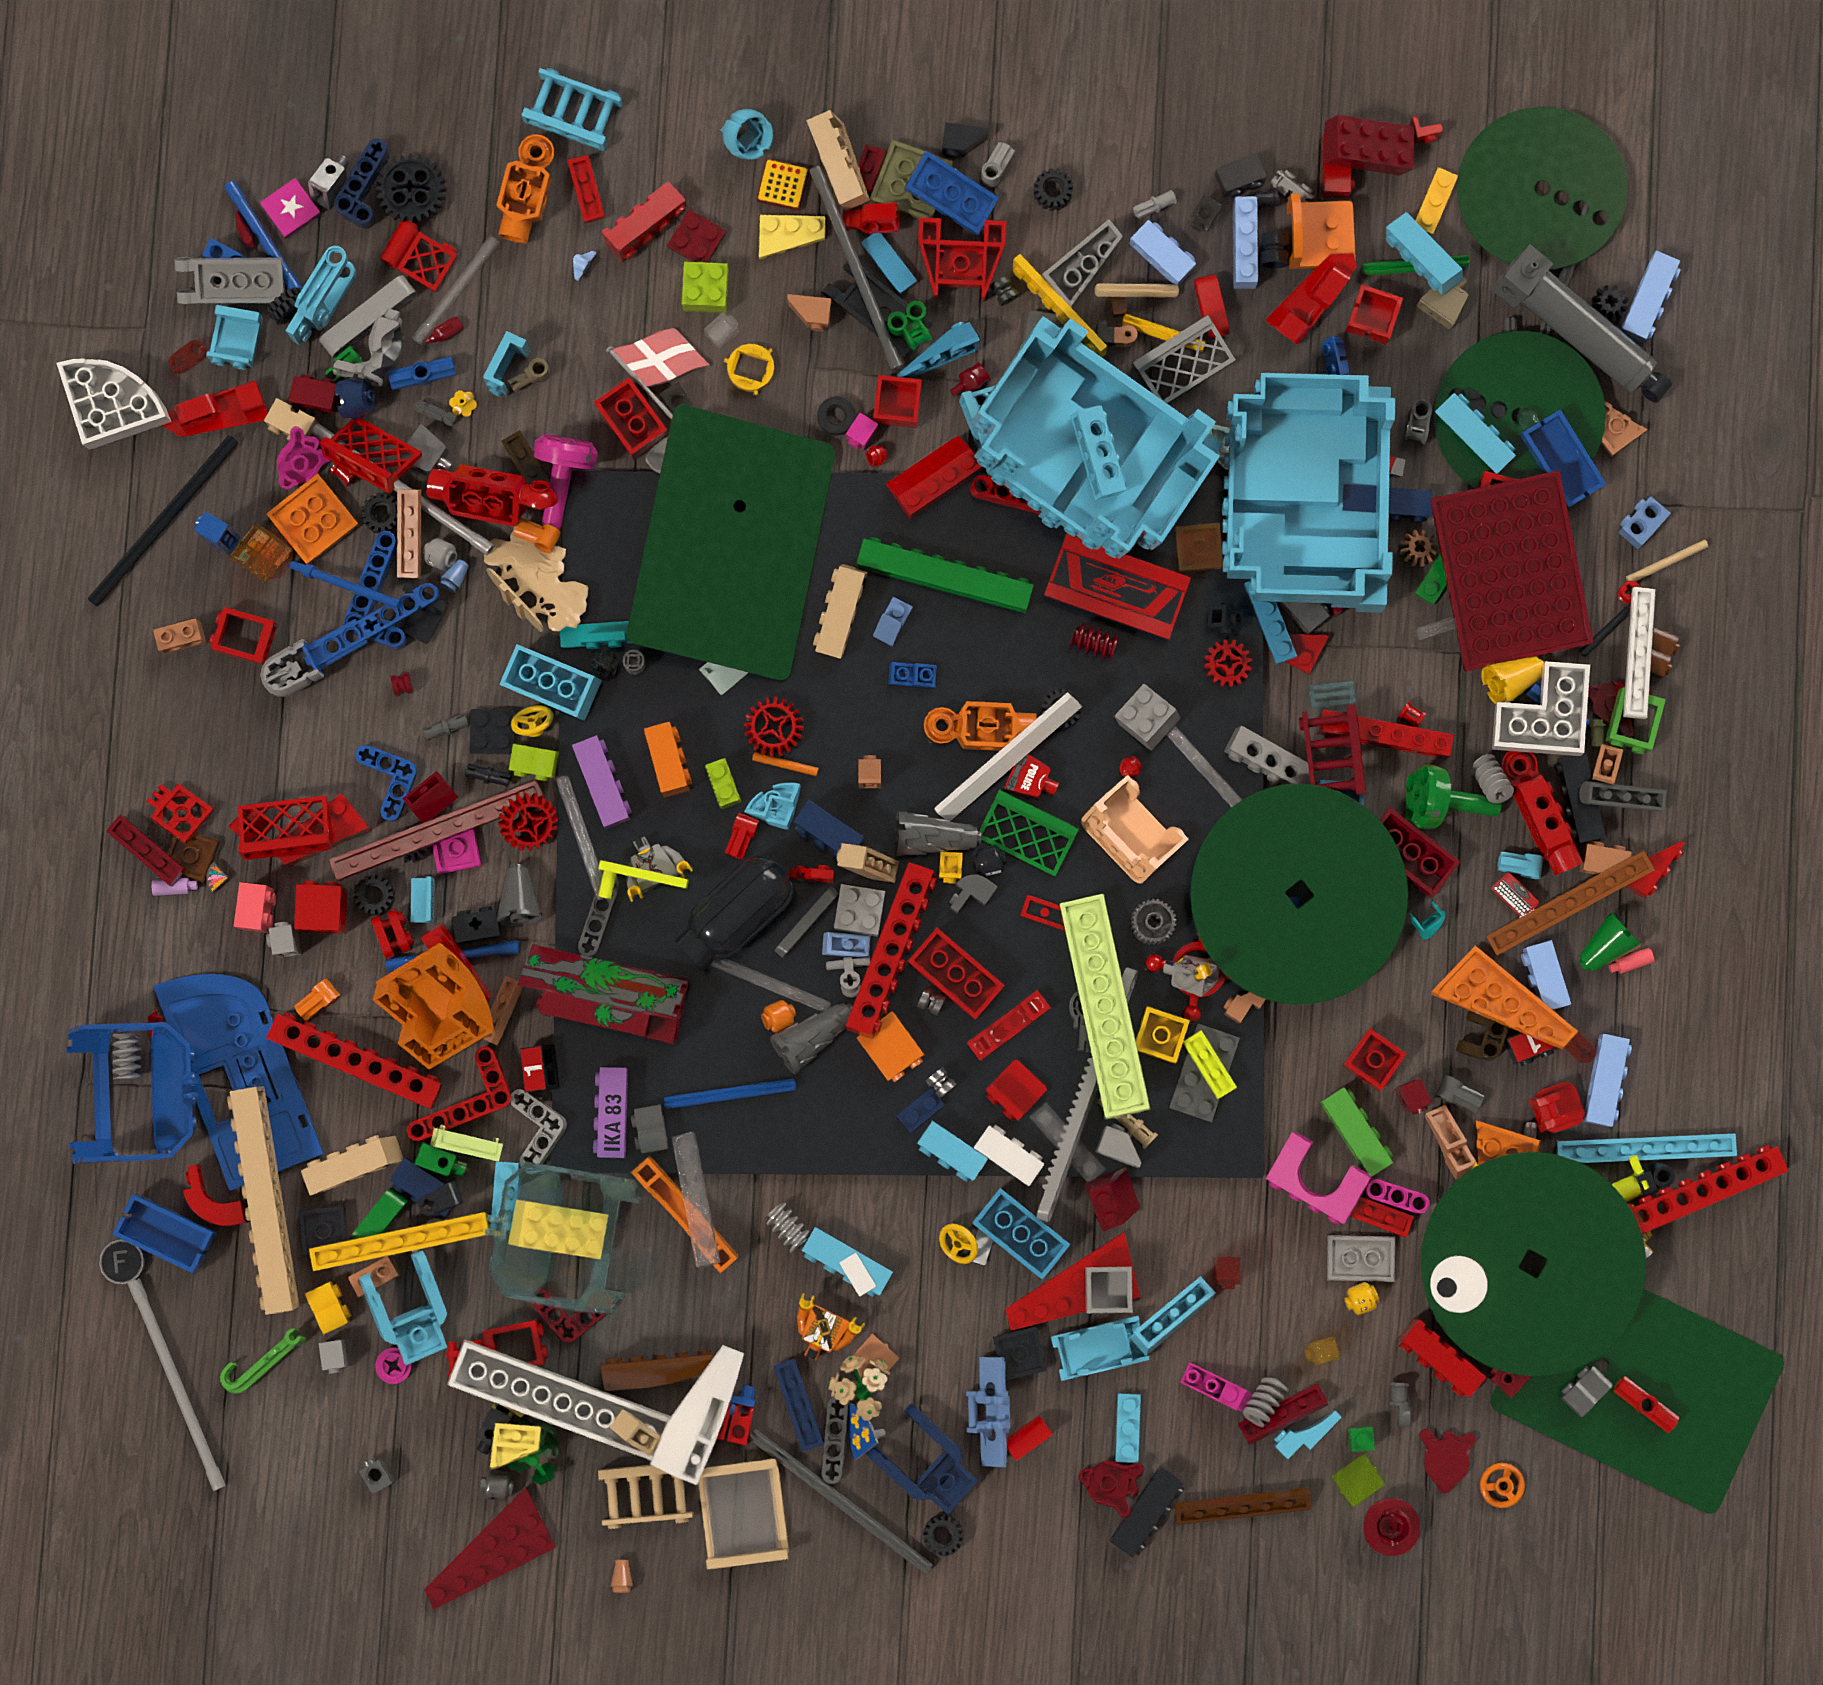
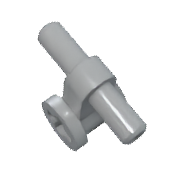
(849, 974)

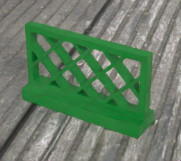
(1036, 815)

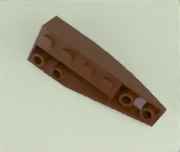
(653, 1372)

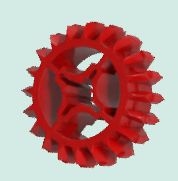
(763, 710)
(511, 826)

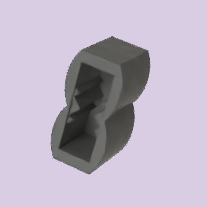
(650, 1129)
(1585, 1390)

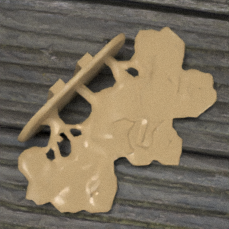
(539, 574)

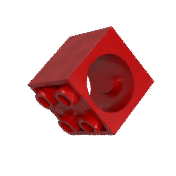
(321, 908)

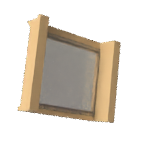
(743, 1514)

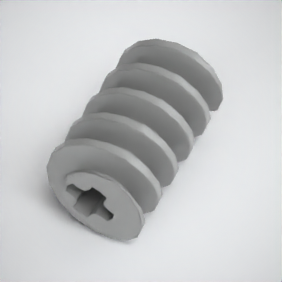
(1492, 779)
(126, 1056)
(787, 1226)
(1263, 1400)

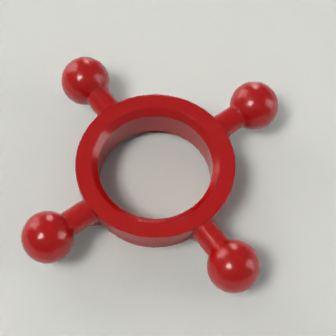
(1155, 963)

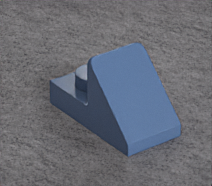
(892, 621)

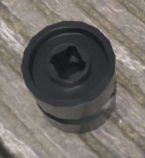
(1275, 251)

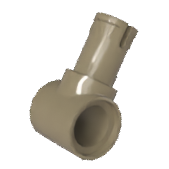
(528, 375)

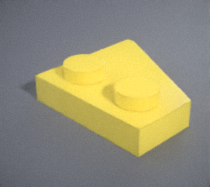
(513, 1443)

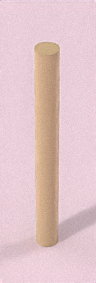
(1667, 561)

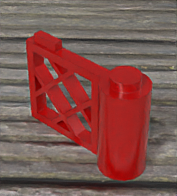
(401, 247)

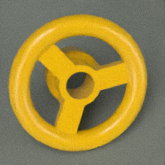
(533, 723)
(961, 1240)

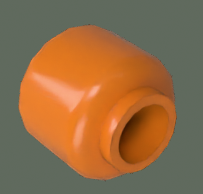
(778, 1016)

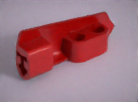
(1314, 295)
(218, 411)

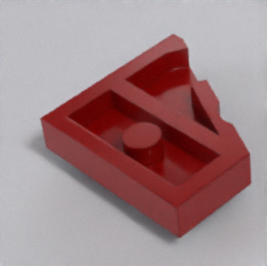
(1307, 650)

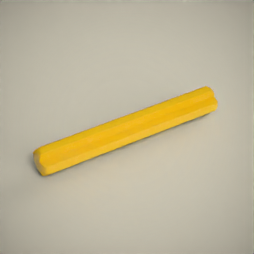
(1157, 330)

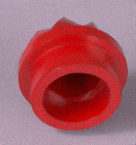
(876, 455)
(1130, 767)

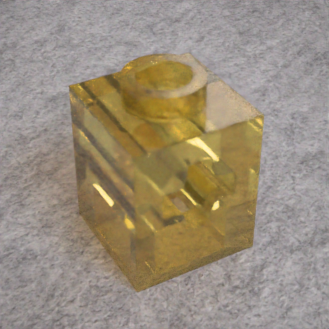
(1322, 1350)

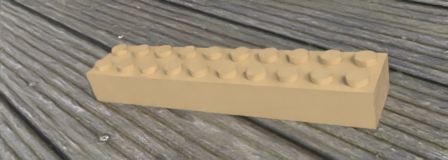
(264, 1200)

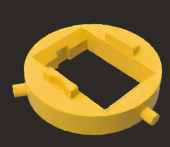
(745, 383)

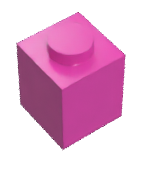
(861, 432)

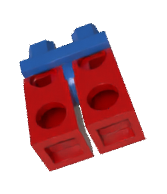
(740, 1412)

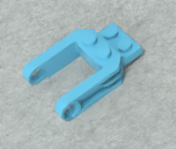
(320, 296)
(416, 1331)

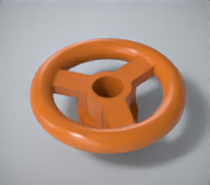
(1508, 1469)

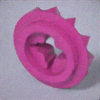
(382, 1367)

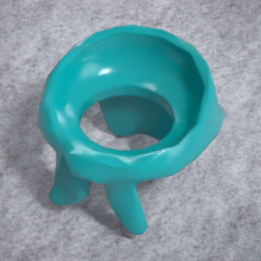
(1428, 926)

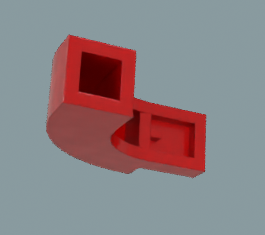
(206, 1207)

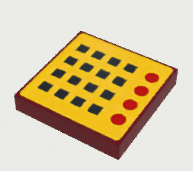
(782, 184)

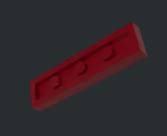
(145, 850)
(1288, 1412)

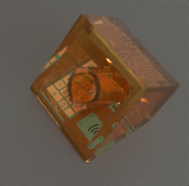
(260, 553)

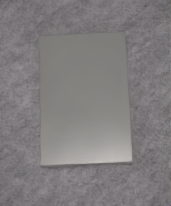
(1361, 1258)

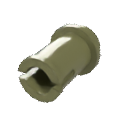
(1596, 732)

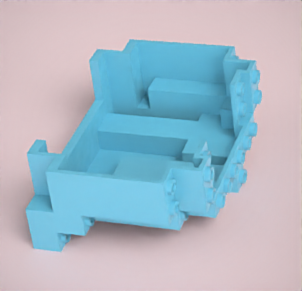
(1039, 457)
(1286, 488)

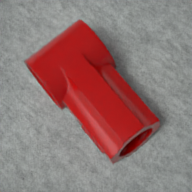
(743, 830)

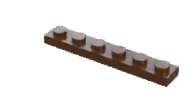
(1243, 1506)

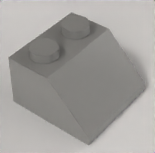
(1118, 1146)

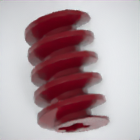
(1094, 641)

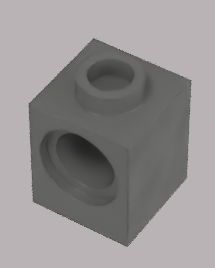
(386, 1477)

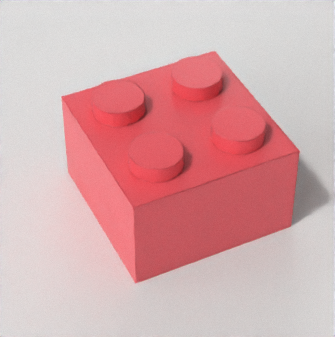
(254, 907)

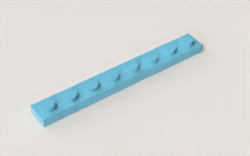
(1648, 1148)

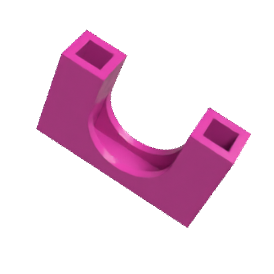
(1286, 1176)

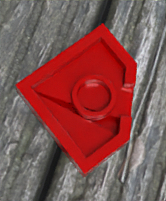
(820, 874)

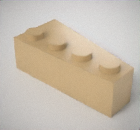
(838, 160)

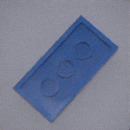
(951, 193)

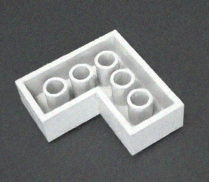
(1556, 723)

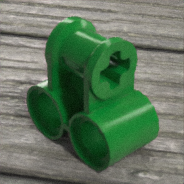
(913, 328)

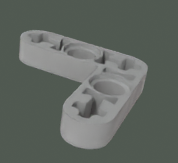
(546, 1129)

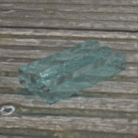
(1350, 692)

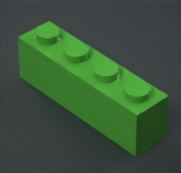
(1356, 1132)

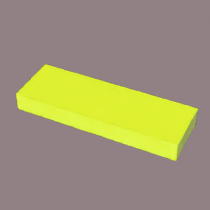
(1209, 1064)

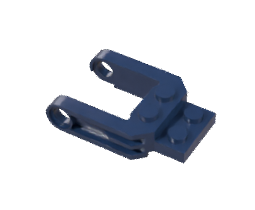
(944, 1481)

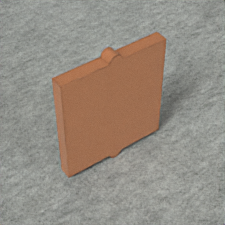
(874, 1350)

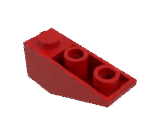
(1647, 884)

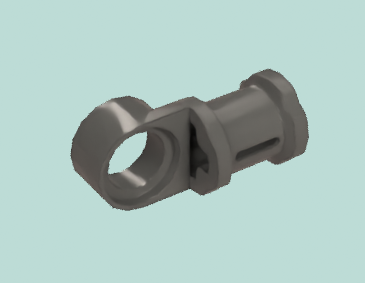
(1399, 1399)

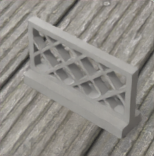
(1175, 343)

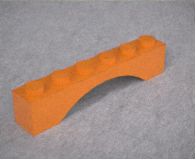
(671, 1197)

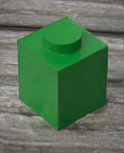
(1360, 1438)

